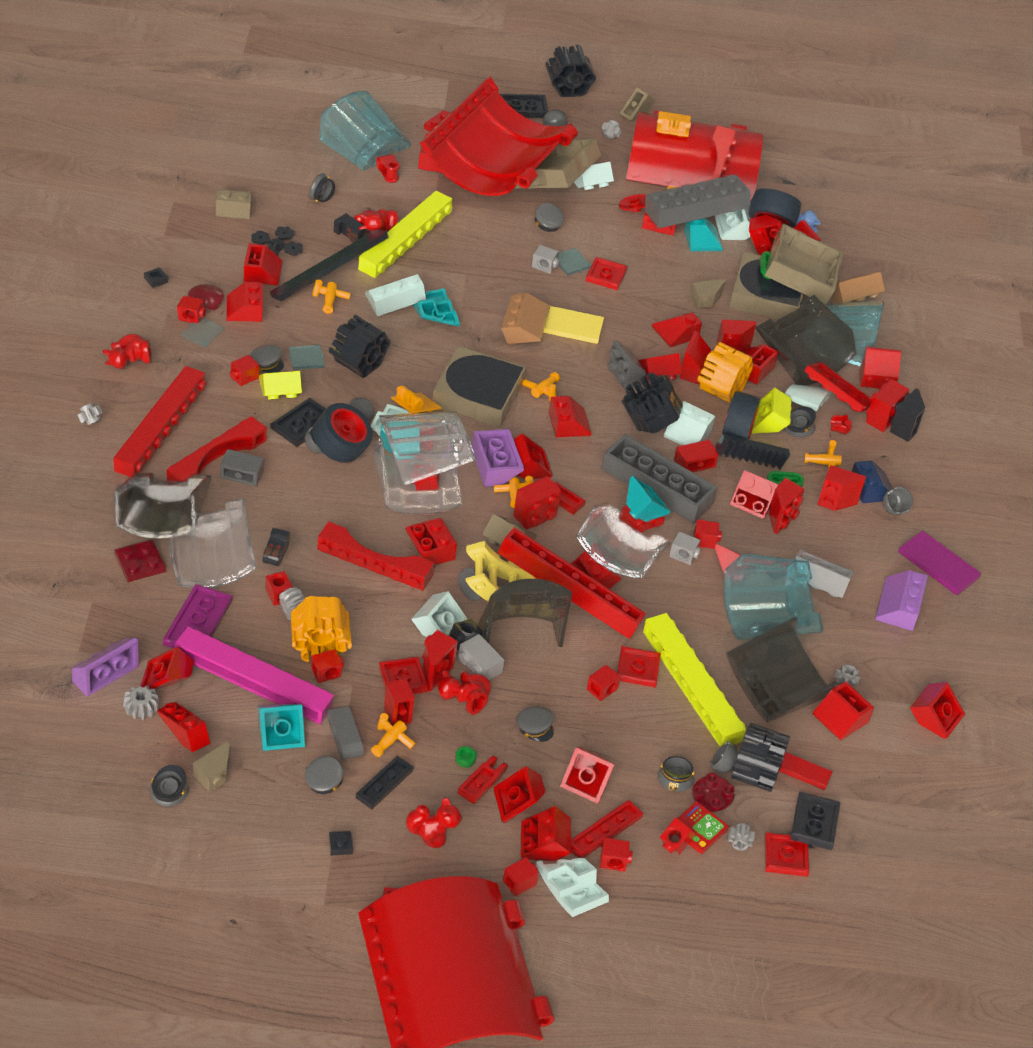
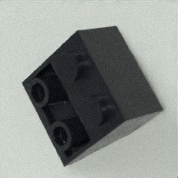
(908, 416)

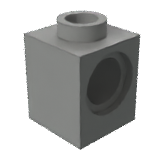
(545, 259)
(685, 548)

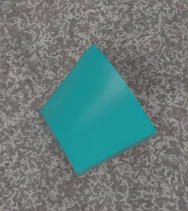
(437, 308)

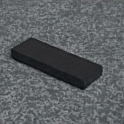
(384, 782)

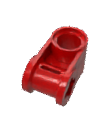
(388, 167)

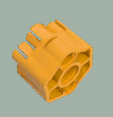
(728, 375)
(321, 626)

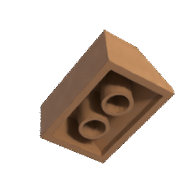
(858, 288)
(524, 319)

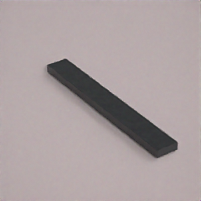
(329, 264)

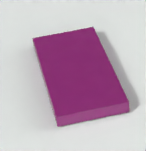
(939, 562)
(201, 611)

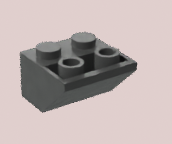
(624, 365)

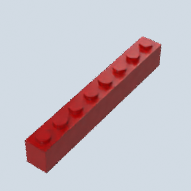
(159, 422)
(585, 590)

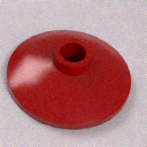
(633, 203)

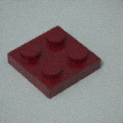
(140, 560)

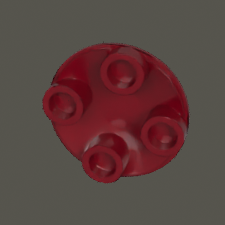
(209, 293)
(713, 792)

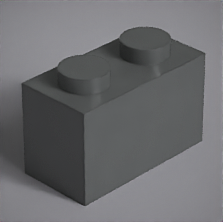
(241, 467)

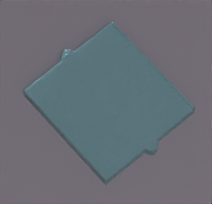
(572, 262)
(202, 332)
(306, 357)

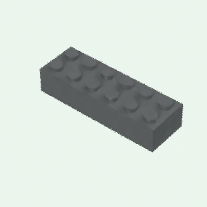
(697, 201)
(674, 484)

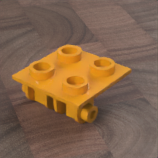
(673, 124)
(413, 401)

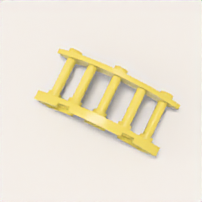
(490, 561)

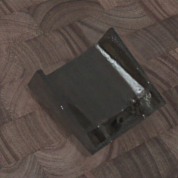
(809, 337)
(160, 507)
(529, 599)
(777, 672)

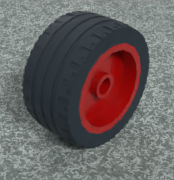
(776, 205)
(741, 415)
(342, 432)

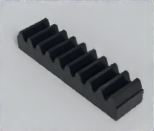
(752, 451)

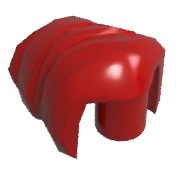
(841, 424)

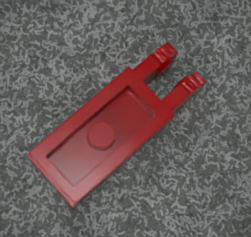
(481, 780)

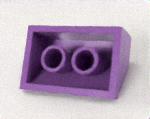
(496, 456)
(902, 599)
(106, 666)

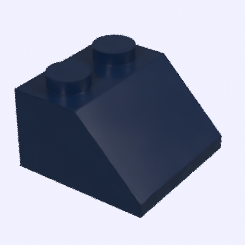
(875, 483)

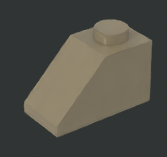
(637, 103)
(706, 293)
(213, 767)

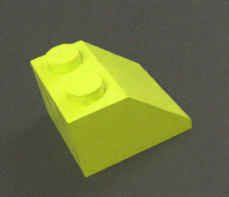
(280, 384)
(773, 413)

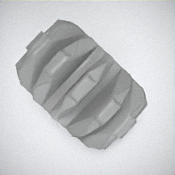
(290, 600)
(141, 702)

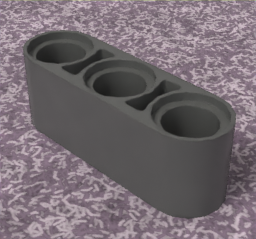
(345, 732)

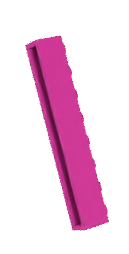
(254, 674)

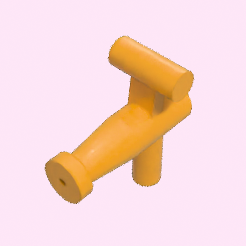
(330, 293)
(545, 386)
(825, 459)
(512, 487)
(393, 733)

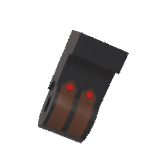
(349, 227)
(276, 547)

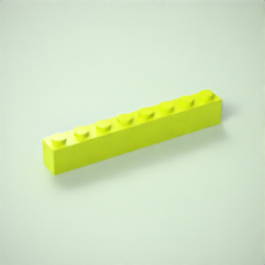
(406, 234)
(694, 680)

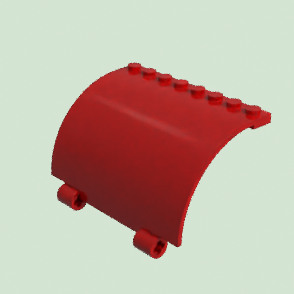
(490, 144)
(688, 160)
(451, 964)

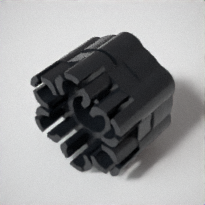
(570, 71)
(361, 348)
(655, 405)
(760, 757)

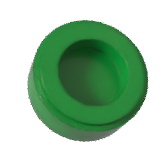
(465, 756)

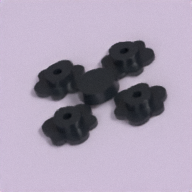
(277, 244)

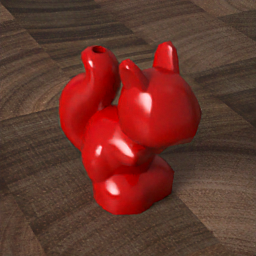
(378, 219)
(129, 347)
(473, 690)
(433, 827)

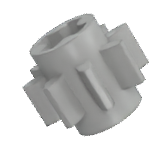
(611, 129)
(90, 413)
(849, 674)
(741, 836)

